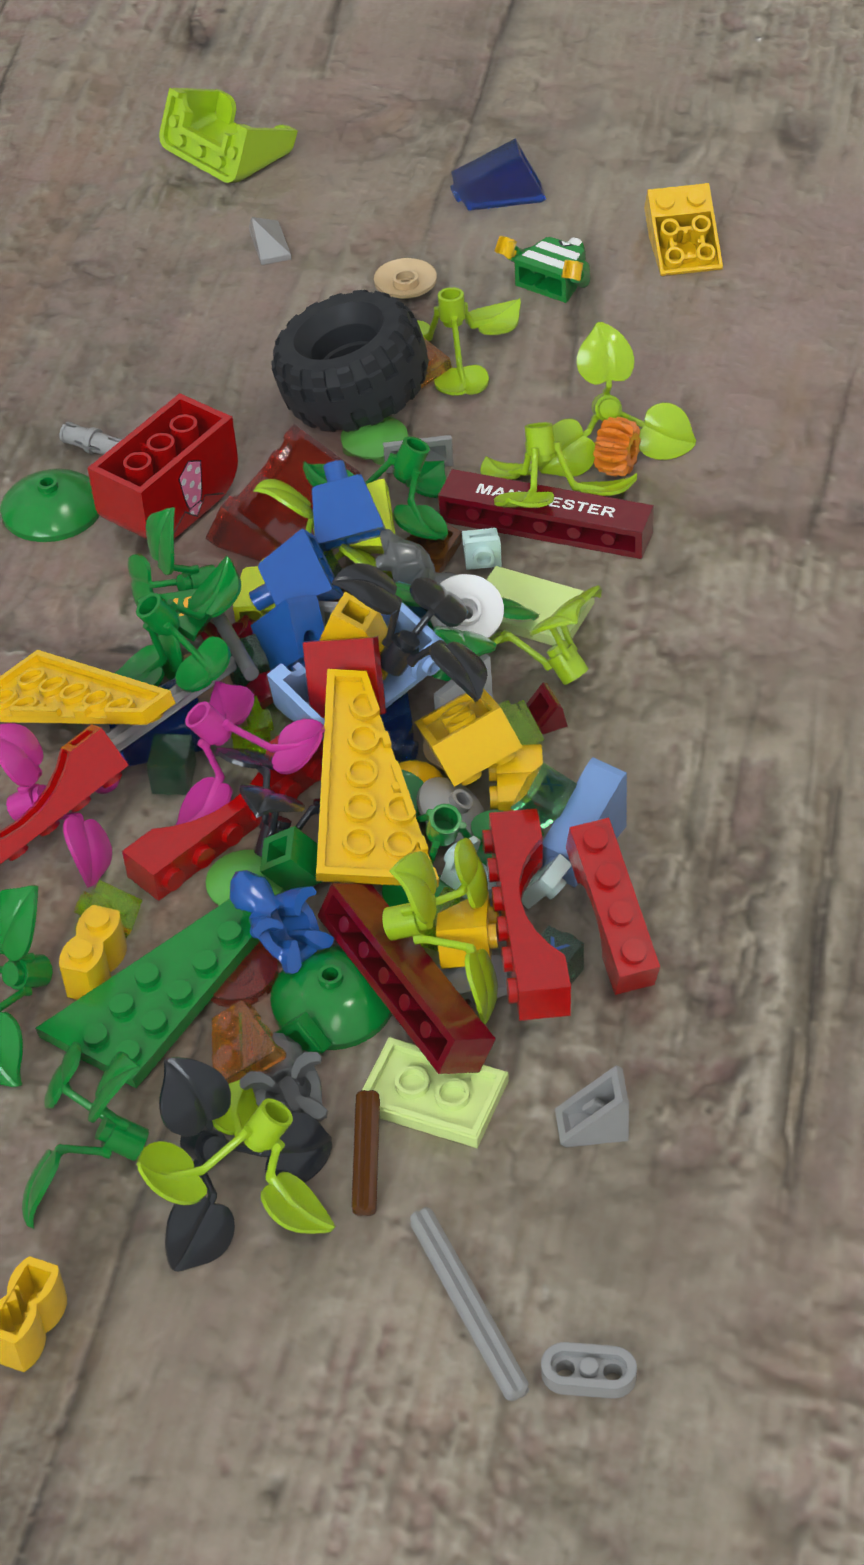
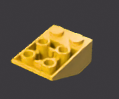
(683, 229)

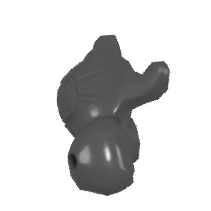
(406, 560)
(291, 1080)

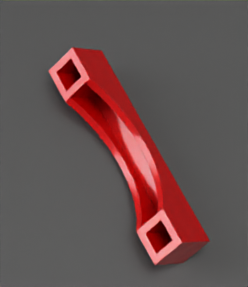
(81, 769)
(173, 854)
(538, 970)

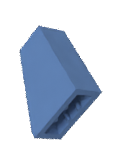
(598, 795)

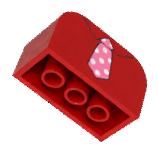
(173, 459)

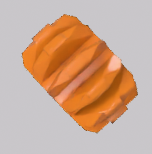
(617, 446)

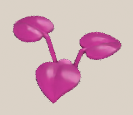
(214, 725)
(85, 839)

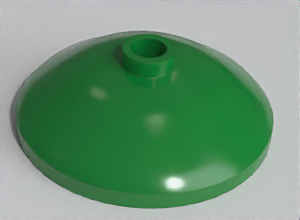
(49, 506)
(342, 1008)

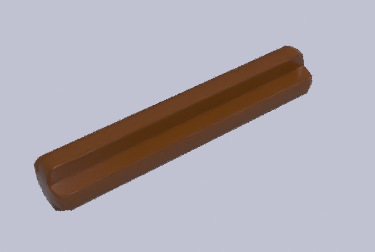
(365, 1153)

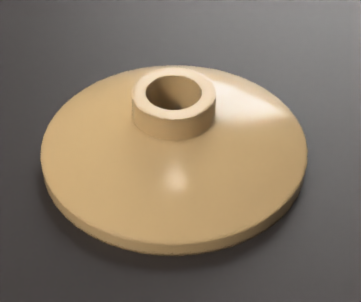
(405, 278)

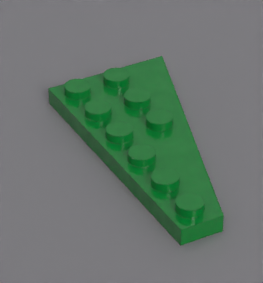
(155, 996)

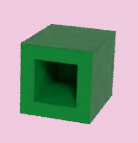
(290, 859)

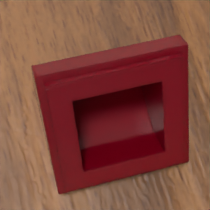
(546, 710)

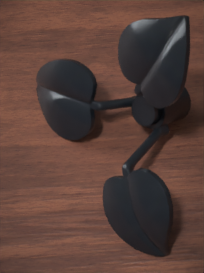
(402, 649)
(262, 799)
(188, 1103)

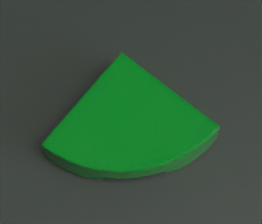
(306, 1033)

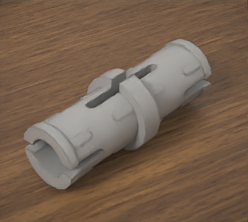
(90, 439)

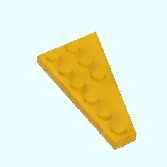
(67, 691)
(364, 800)

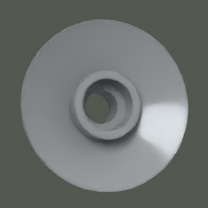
(441, 791)

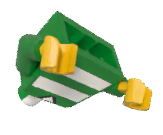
(548, 267)

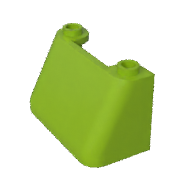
(203, 132)

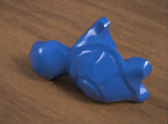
(279, 921)

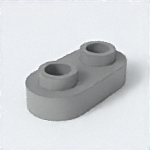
(589, 1367)

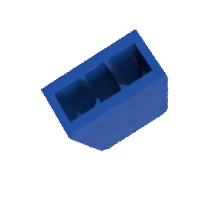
(344, 509)
(295, 571)
(286, 628)

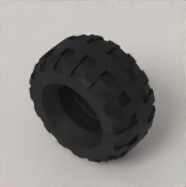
(350, 361)

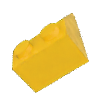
(469, 737)

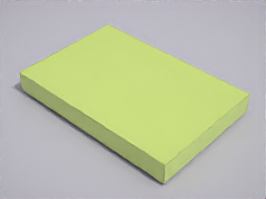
(538, 595)
(434, 1103)

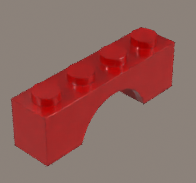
(621, 926)

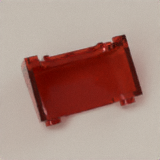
(258, 523)

